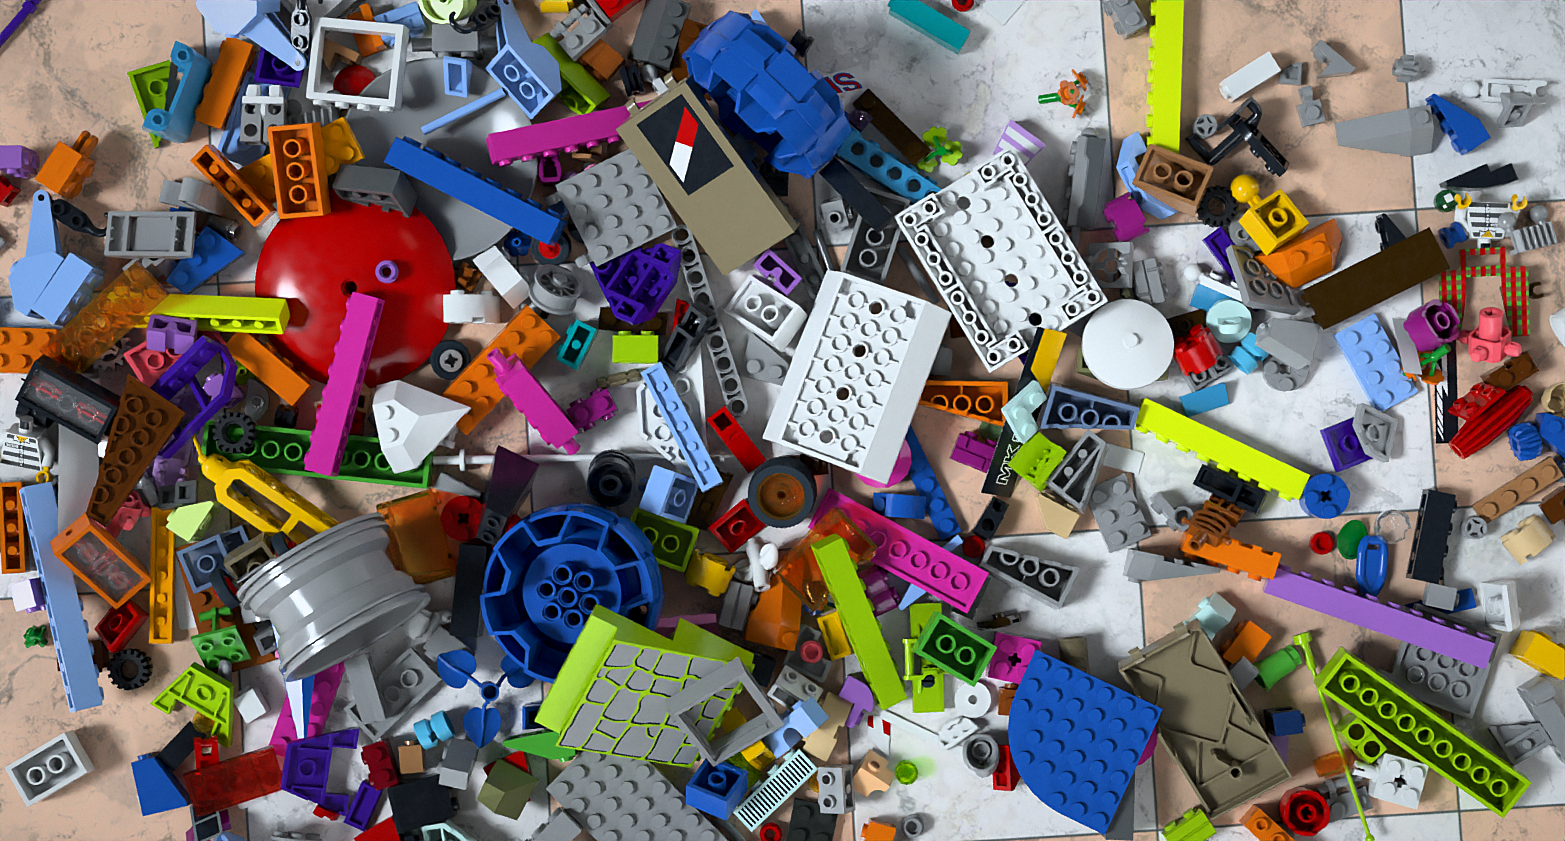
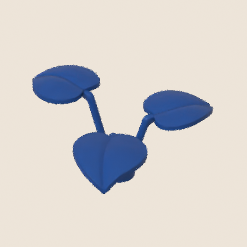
(455, 670)

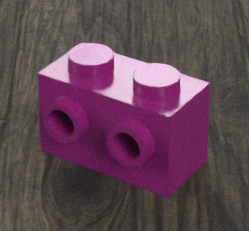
(593, 409)

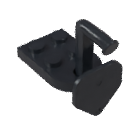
(1247, 130)

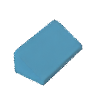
(1205, 297)
(1204, 399)

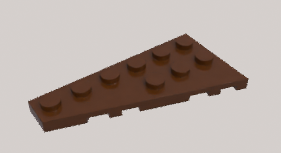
(135, 440)

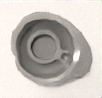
(981, 748)

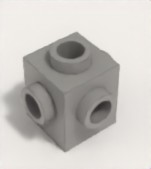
(836, 214)

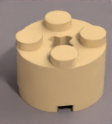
(1529, 539)

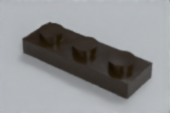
(609, 322)

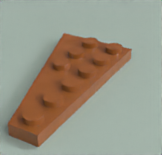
(204, 602)

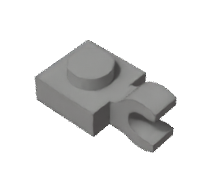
(1310, 111)

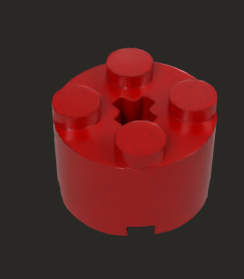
(1196, 350)
(451, 518)
(1309, 823)

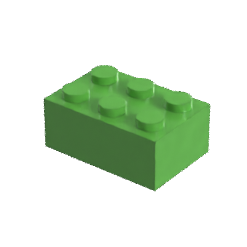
(953, 648)

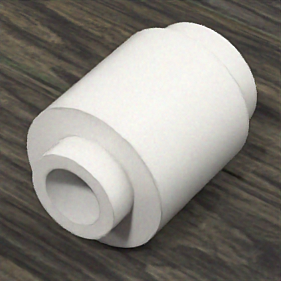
(418, 624)

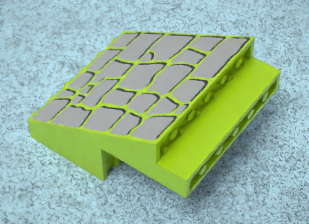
(618, 685)

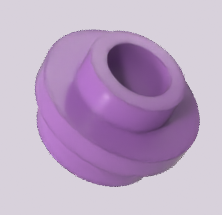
(380, 268)

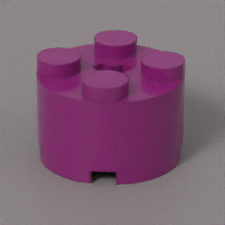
(1126, 218)
(1432, 325)

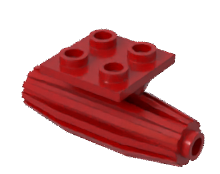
(1487, 415)

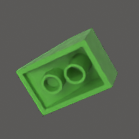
(541, 744)

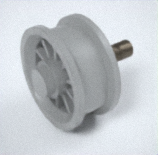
(555, 290)

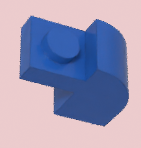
(899, 505)

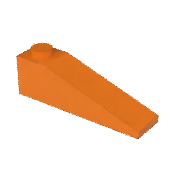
(775, 618)

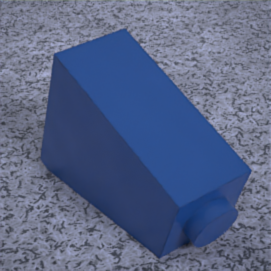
(157, 786)

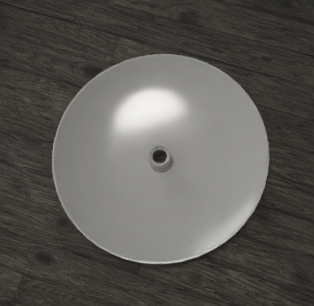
(464, 140)

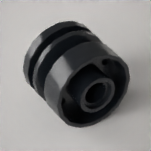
(611, 478)

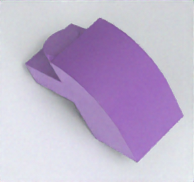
(858, 694)

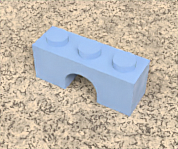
(804, 718)

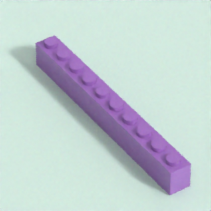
(1380, 617)

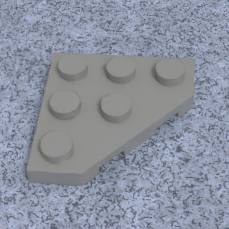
(1259, 283)

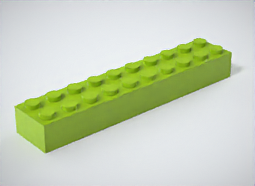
(1422, 732)

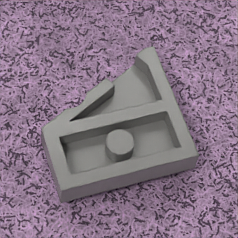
(763, 363)

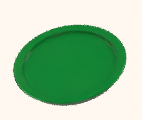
(1349, 538)

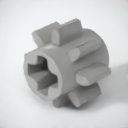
(1405, 68)

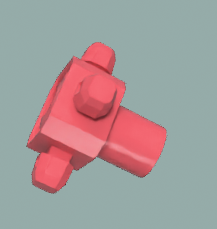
(1490, 339)
(128, 515)

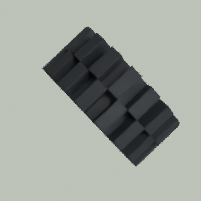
(1229, 211)
(221, 432)
(116, 669)

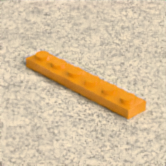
(163, 579)

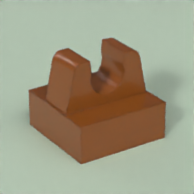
(468, 276)

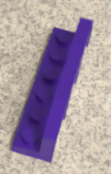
(184, 372)

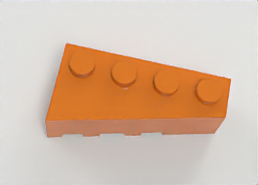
(967, 399)
(1236, 557)

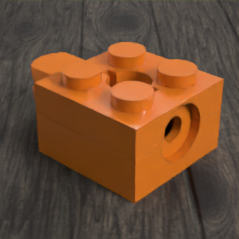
(69, 166)

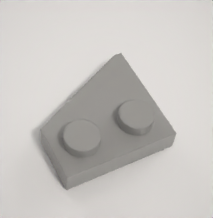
(1520, 740)

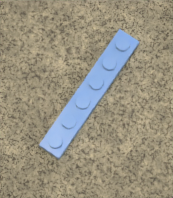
(682, 427)

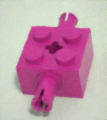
(1008, 644)

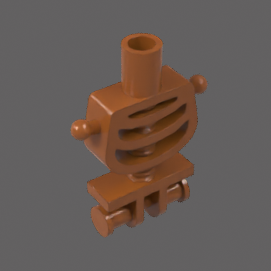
(1212, 523)

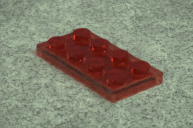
(233, 780)

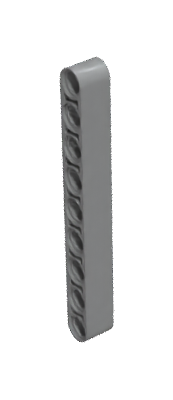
(716, 330)

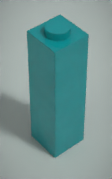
(930, 23)

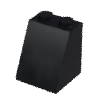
(421, 802)

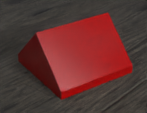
(736, 526)
(121, 625)

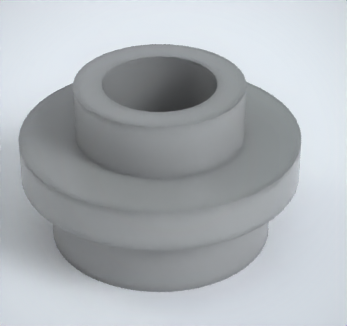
(912, 833)

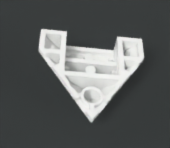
(412, 422)

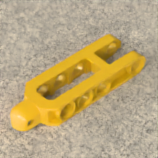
(223, 474)

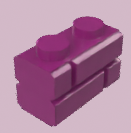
(973, 452)

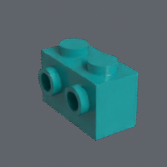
(576, 345)

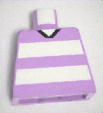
(1023, 142)

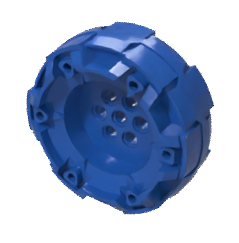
(768, 93)
(532, 554)

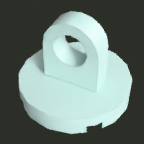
(1229, 320)

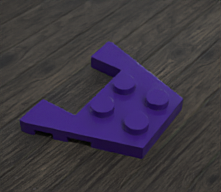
(308, 767)

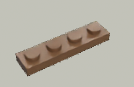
(1517, 490)

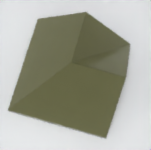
(507, 789)

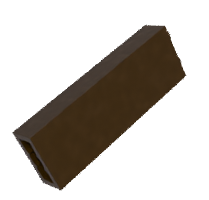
(1375, 279)

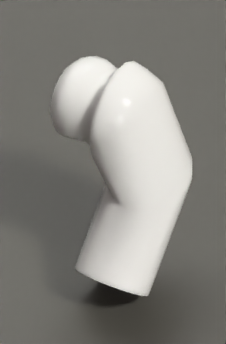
(439, 617)

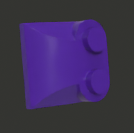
(275, 71)

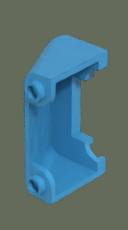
(180, 119)

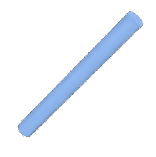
(469, 108)

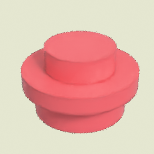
(811, 651)

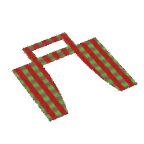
(1513, 283)

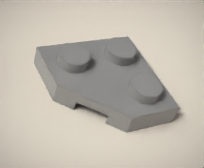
(1375, 431)

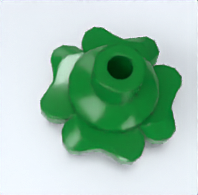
(34, 636)

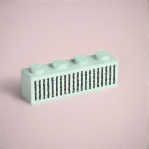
(775, 789)

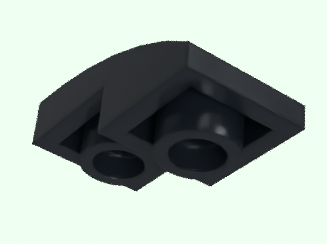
(180, 746)

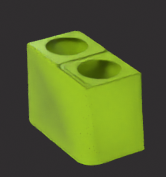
(1344, 724)

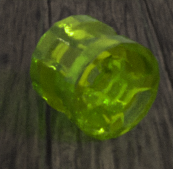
(904, 768)

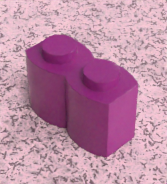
(550, 170)
(878, 590)

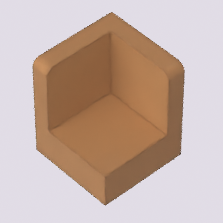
(593, 155)

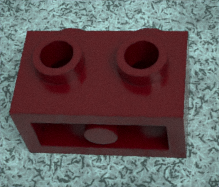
(381, 764)

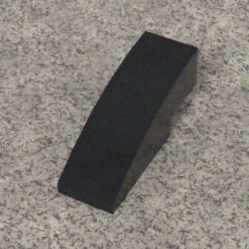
(1481, 179)
(687, 336)
(1230, 489)

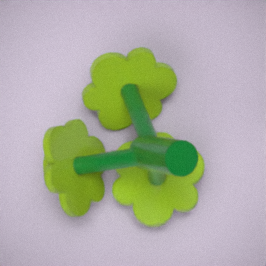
(950, 151)

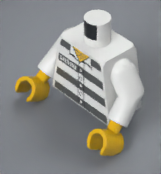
(1481, 218)
(28, 448)

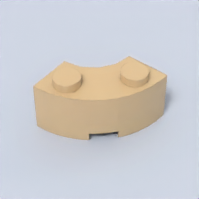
(823, 739)

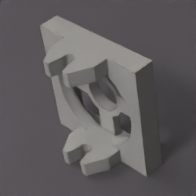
(1124, 266)

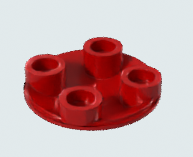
(353, 80)

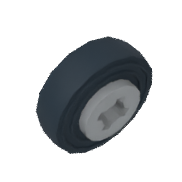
(448, 352)

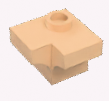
(872, 774)

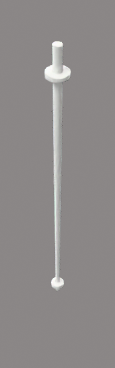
(464, 459)

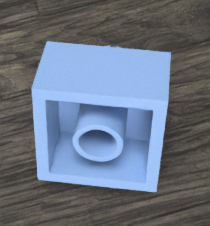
(668, 494)

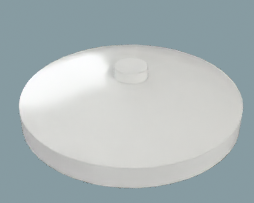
(1127, 344)

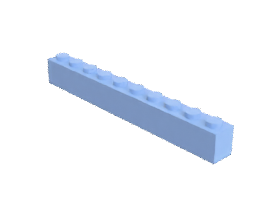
(61, 600)

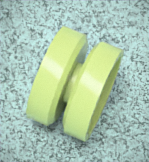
(439, 10)

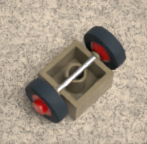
(246, 562)

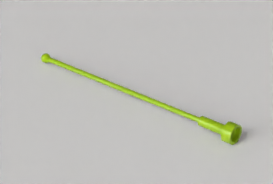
(1303, 640)

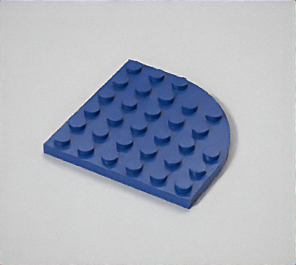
(1077, 739)

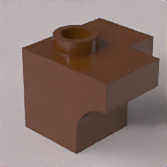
(1554, 505)

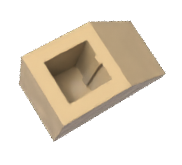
(1056, 517)

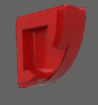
(321, 812)

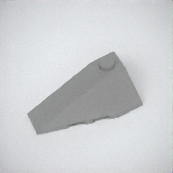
(1396, 132)
(1151, 567)

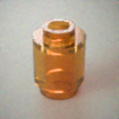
(1330, 764)

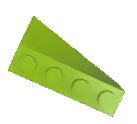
(579, 88)

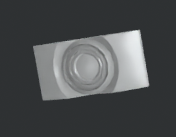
(150, 234)

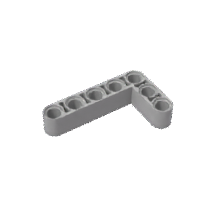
(193, 195)

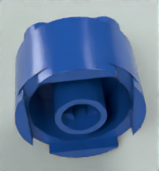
(1336, 493)

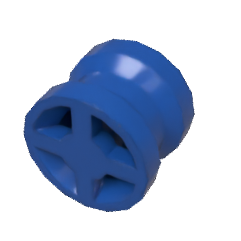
(1452, 235)

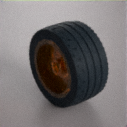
(787, 476)

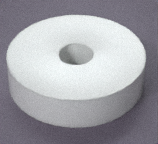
(975, 709)

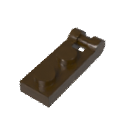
(708, 503)

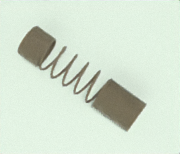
(1074, 652)

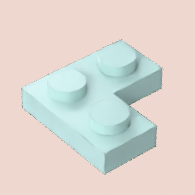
(1019, 411)

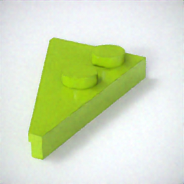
(150, 89)

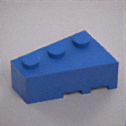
(210, 256)
(1551, 432)

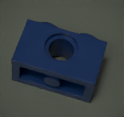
(1284, 721)

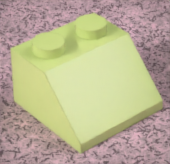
(193, 520)

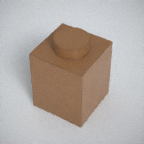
(412, 757)

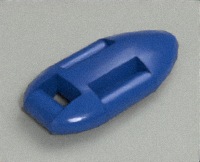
(1371, 565)

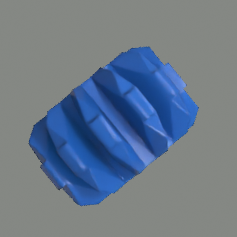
(1525, 441)

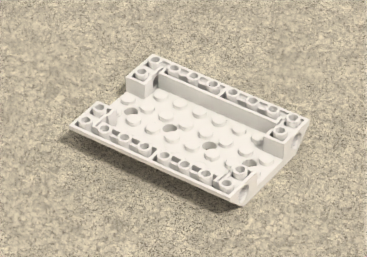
(1026, 245)
(881, 384)

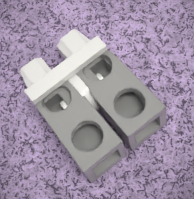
(260, 113)

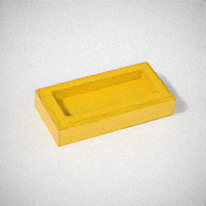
(834, 635)

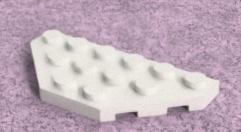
(691, 390)

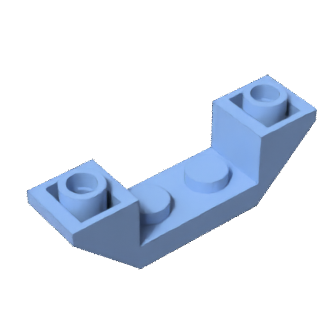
(1127, 166)

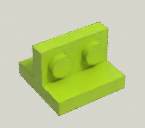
(1037, 460)

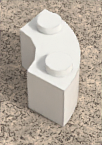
(503, 275)
(471, 308)

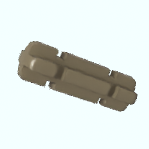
(618, 379)

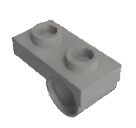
(1160, 506)

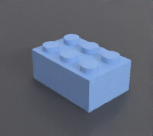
(69, 289)

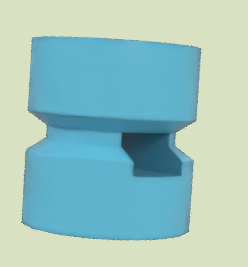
(1247, 355)
(433, 730)

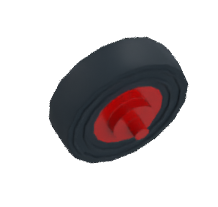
(550, 254)

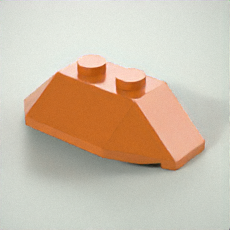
(1305, 256)

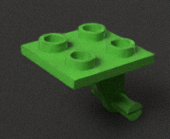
(219, 642)

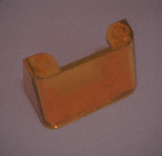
(417, 537)
(799, 566)

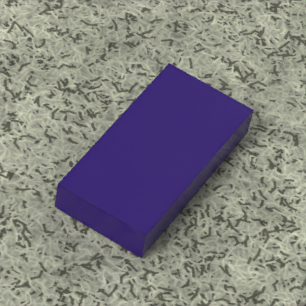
(363, 806)

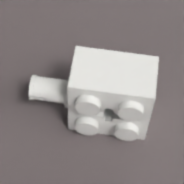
(1382, 776)

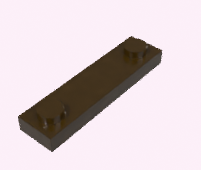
(892, 128)

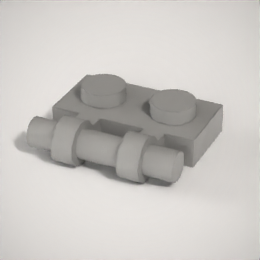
(583, 36)
(1343, 804)

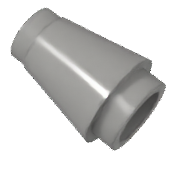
(226, 227)

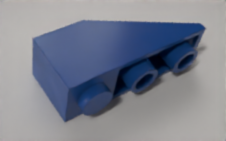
(1462, 128)

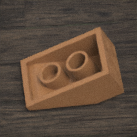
(1173, 179)

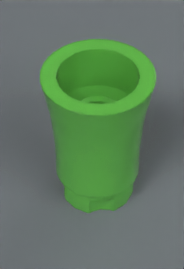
(1276, 667)

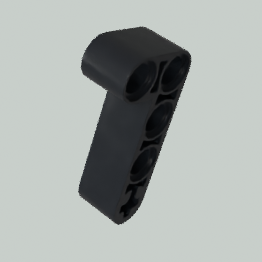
(856, 195)

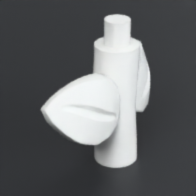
(757, 564)

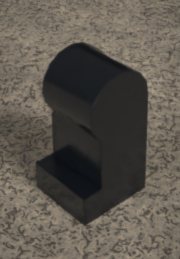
(990, 519)

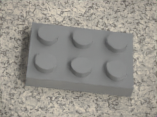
(1117, 513)

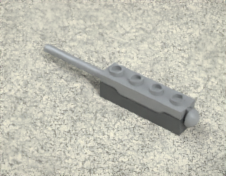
(1084, 183)

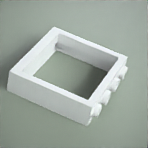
(401, 36)

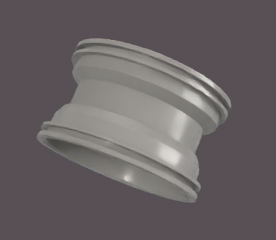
(333, 596)

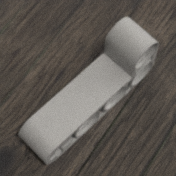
(1539, 700)

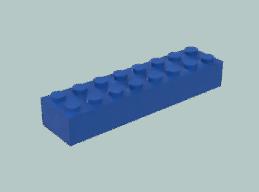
(479, 193)

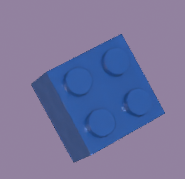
(717, 788)

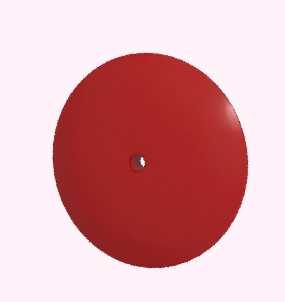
(317, 259)

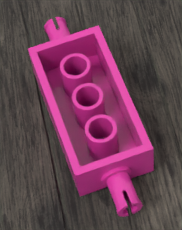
(534, 401)

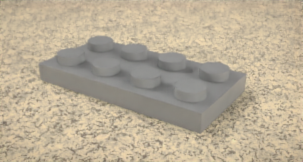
(402, 687)

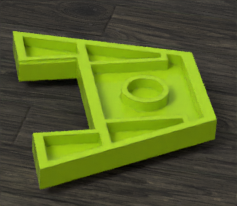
(204, 693)

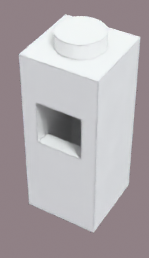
(1249, 77)

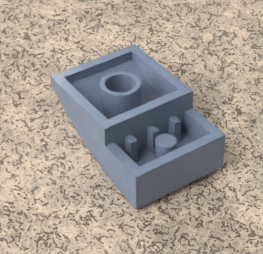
(209, 556)

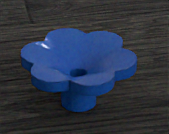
(520, 248)

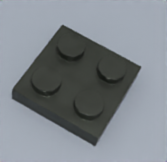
(810, 824)

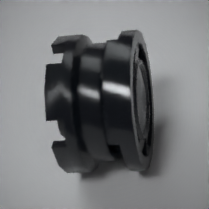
(629, 80)

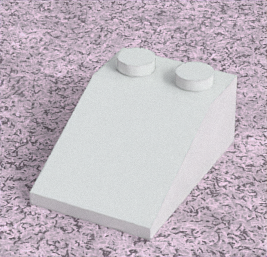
(766, 313)
(1501, 605)

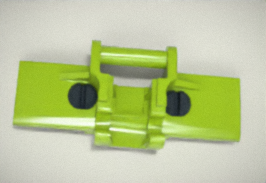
(929, 683)

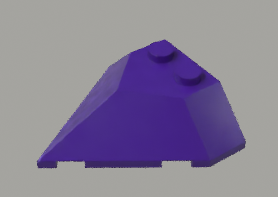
(639, 281)

